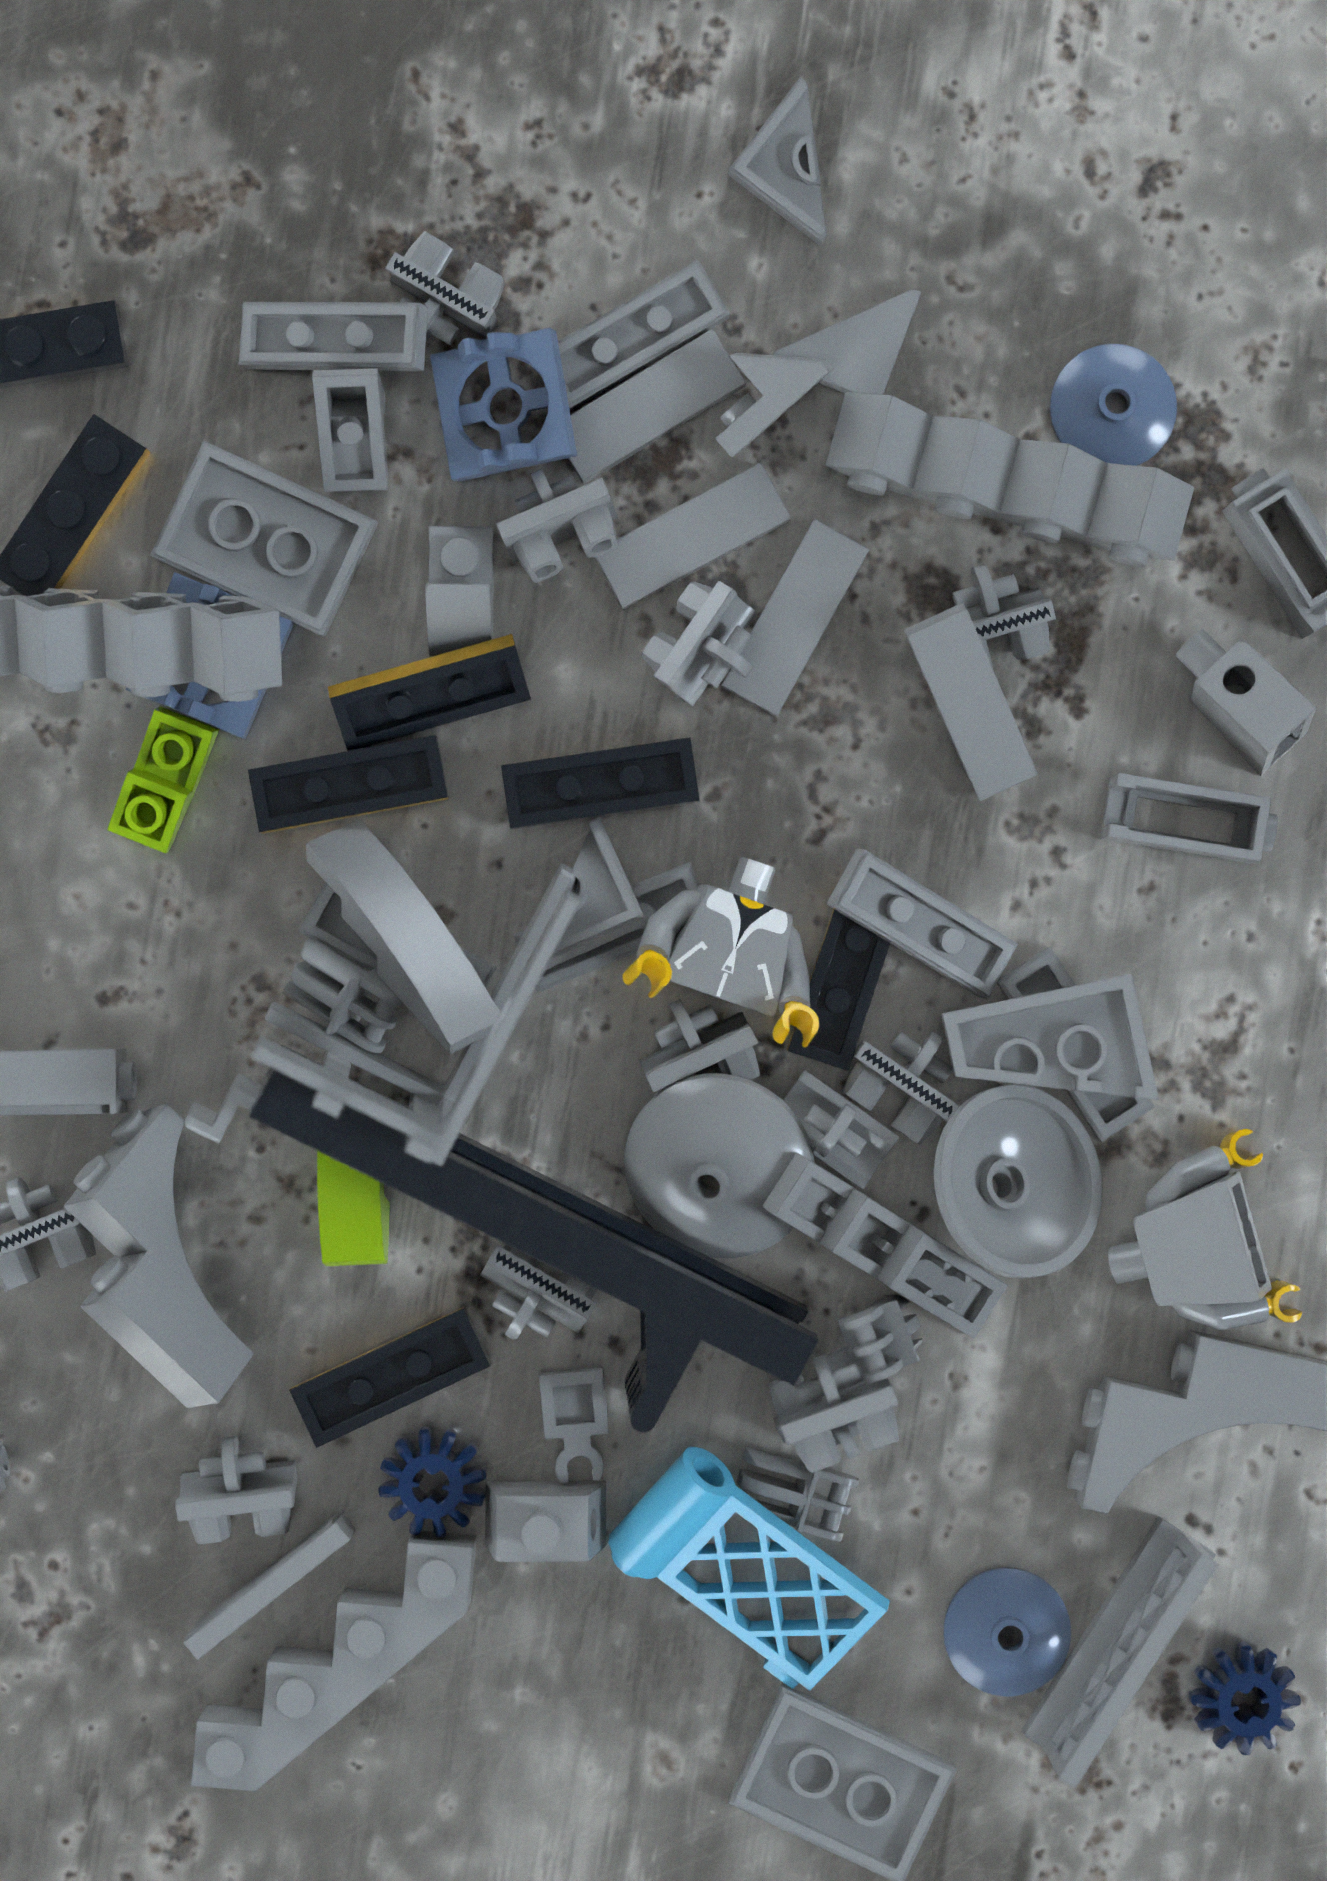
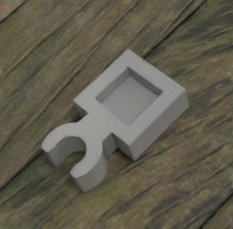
(575, 1410)

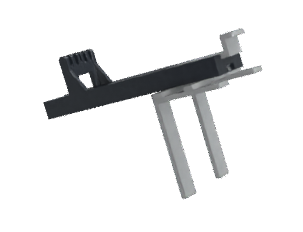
(423, 1155)

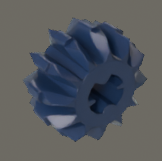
(432, 1504)
(1244, 1721)

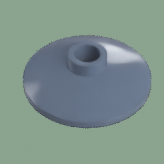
(1084, 420)
(1001, 1600)

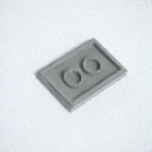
(264, 538)
(842, 1784)

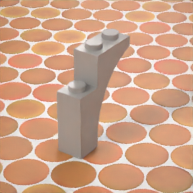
(147, 1288)
(1218, 1388)

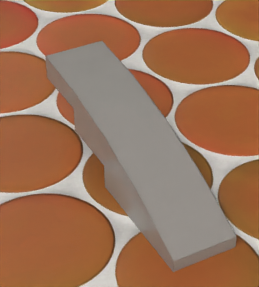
(407, 935)
(884, 1245)

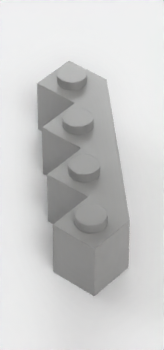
(1026, 483)
(140, 642)
(317, 1688)

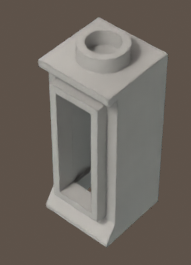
(1253, 496)
(1252, 829)
(66, 1082)

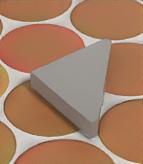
(783, 165)
(861, 346)
(605, 899)

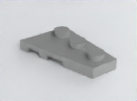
(1059, 1038)

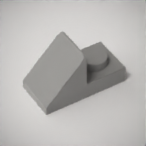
(781, 383)
(351, 429)
(459, 587)

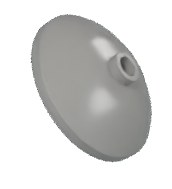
(719, 1130)
(1043, 1177)

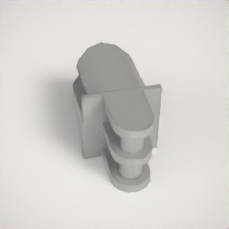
(341, 995)
(881, 1338)
(799, 1494)

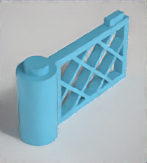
(686, 1512)

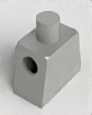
(1256, 723)
(545, 1520)

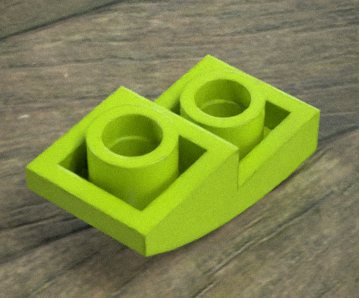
(163, 779)
(351, 1215)

